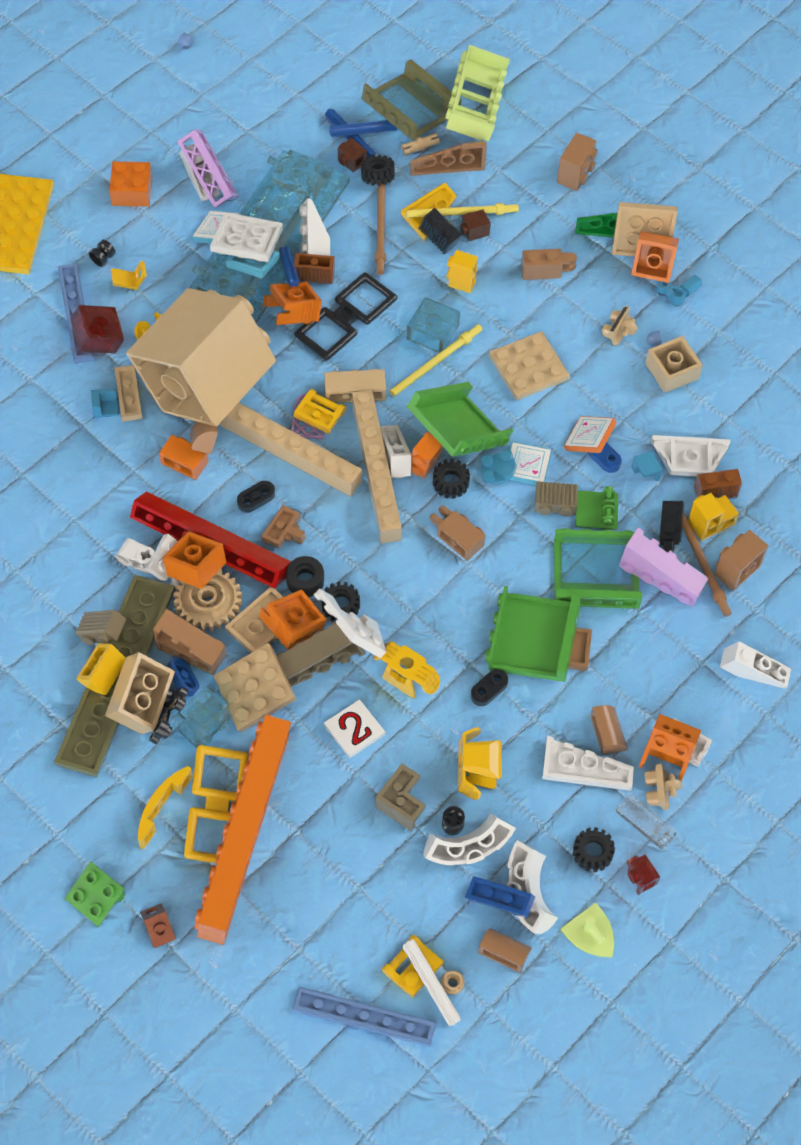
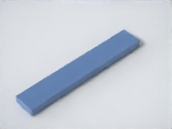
(72, 298)
(364, 1016)

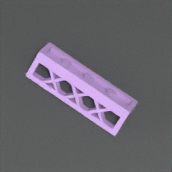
(213, 164)

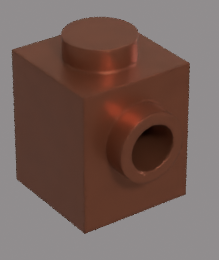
(351, 154)
(475, 225)

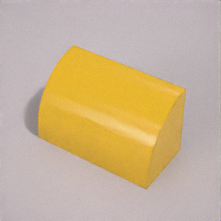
(101, 668)

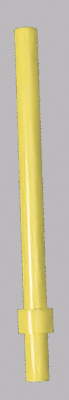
(498, 209)
(464, 339)

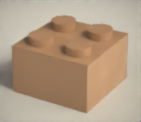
(577, 161)
(740, 559)

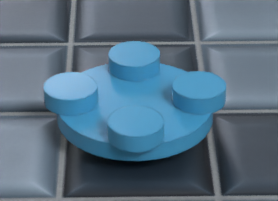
(498, 467)

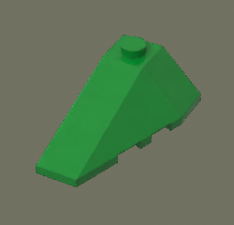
(597, 225)

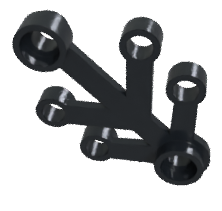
(174, 700)

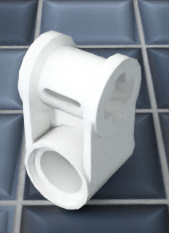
(135, 555)

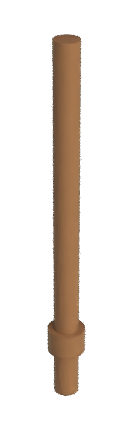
(380, 255)
(718, 594)

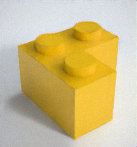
(711, 515)

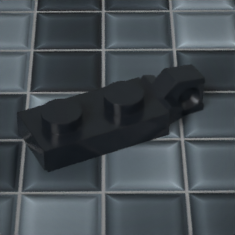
(671, 524)

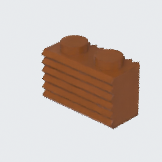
(315, 268)
(719, 483)

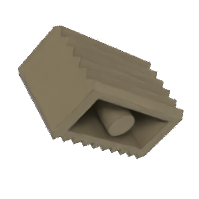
(556, 498)
(100, 626)

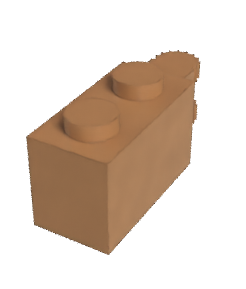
(546, 263)
(458, 532)

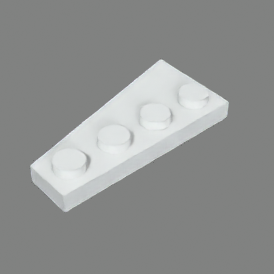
(583, 767)

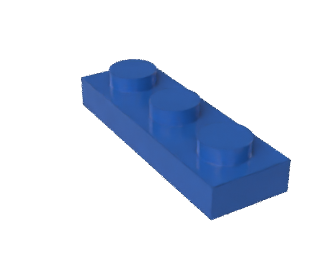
(500, 897)

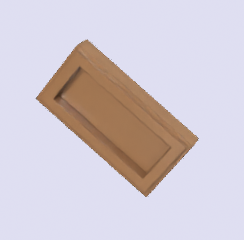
(581, 650)

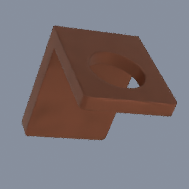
(158, 925)

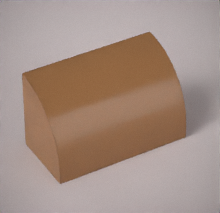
(203, 437)
(608, 729)
(504, 950)

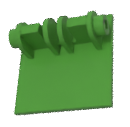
(597, 509)
(95, 893)

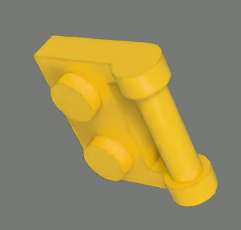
(317, 415)
(409, 979)

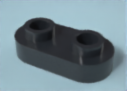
(254, 496)
(490, 687)

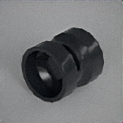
(102, 253)
(453, 815)

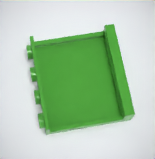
(456, 419)
(533, 636)

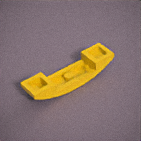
(177, 783)

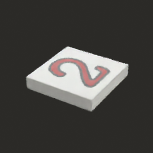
(354, 728)

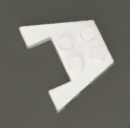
(360, 631)

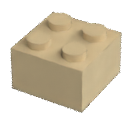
(673, 364)

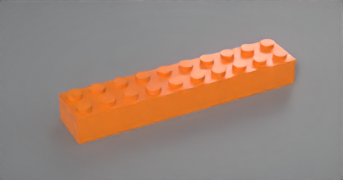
(242, 830)

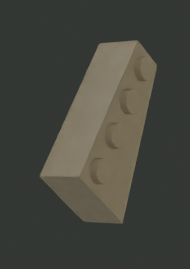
(317, 654)

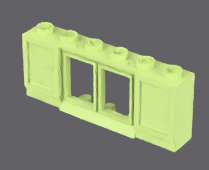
(484, 70)

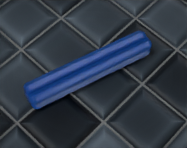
(288, 266)

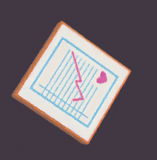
(590, 434)

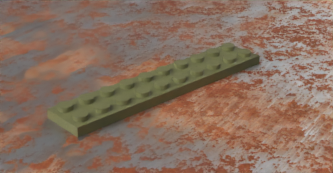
(90, 730)

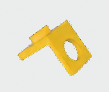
(127, 278)

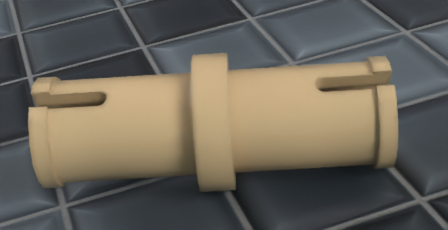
(420, 144)

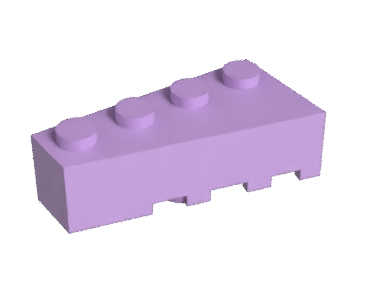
(662, 569)

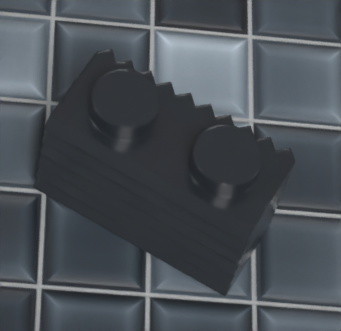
(439, 231)

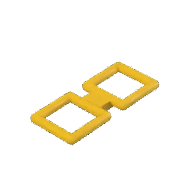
(216, 800)

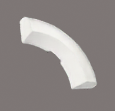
(470, 847)
(524, 875)

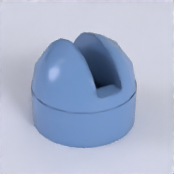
(184, 41)
(654, 339)

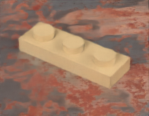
(128, 393)

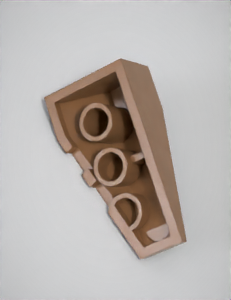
(457, 158)

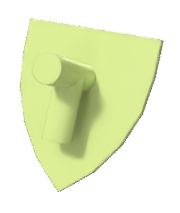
(591, 932)

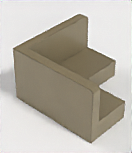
(395, 798)

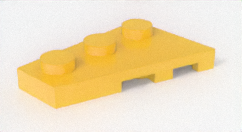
(438, 198)

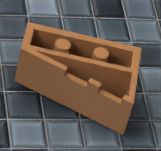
(186, 641)

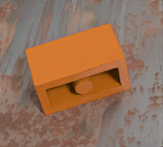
(425, 455)
(181, 458)

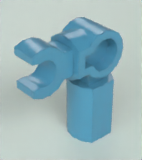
(678, 294)

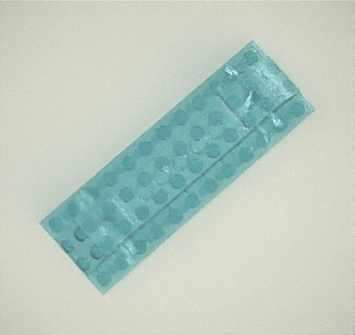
(276, 199)

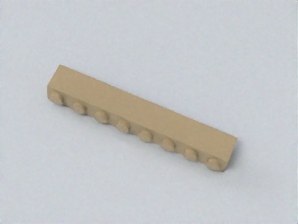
(293, 449)
(376, 467)

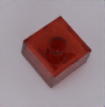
(97, 329)

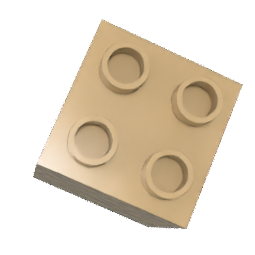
(202, 355)

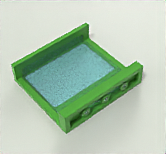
(589, 568)

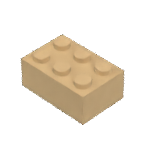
(140, 693)

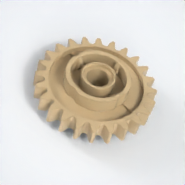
(224, 602)

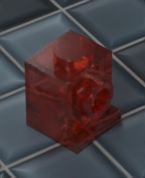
(642, 873)

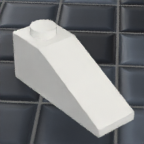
(396, 451)

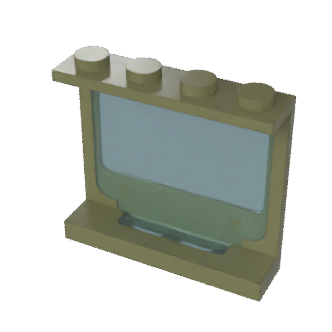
(411, 101)

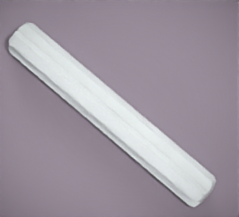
(431, 982)

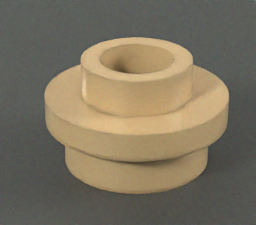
(452, 975)

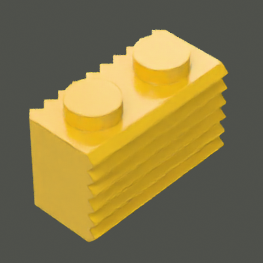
(462, 271)

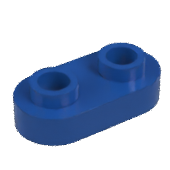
(603, 461)
(183, 675)

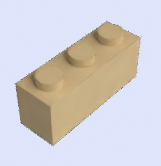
(342, 384)

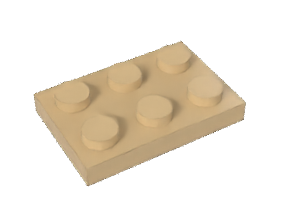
(249, 627)

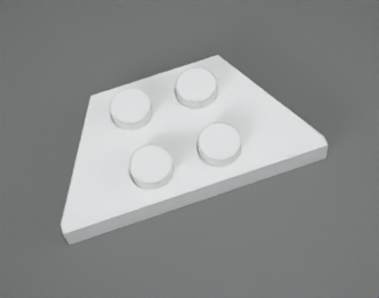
(689, 454)

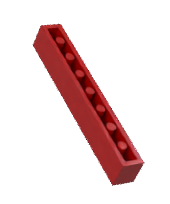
(239, 552)

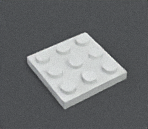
(246, 237)

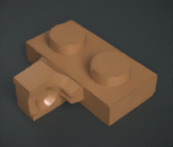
(284, 528)

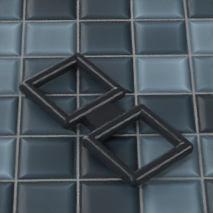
(346, 315)

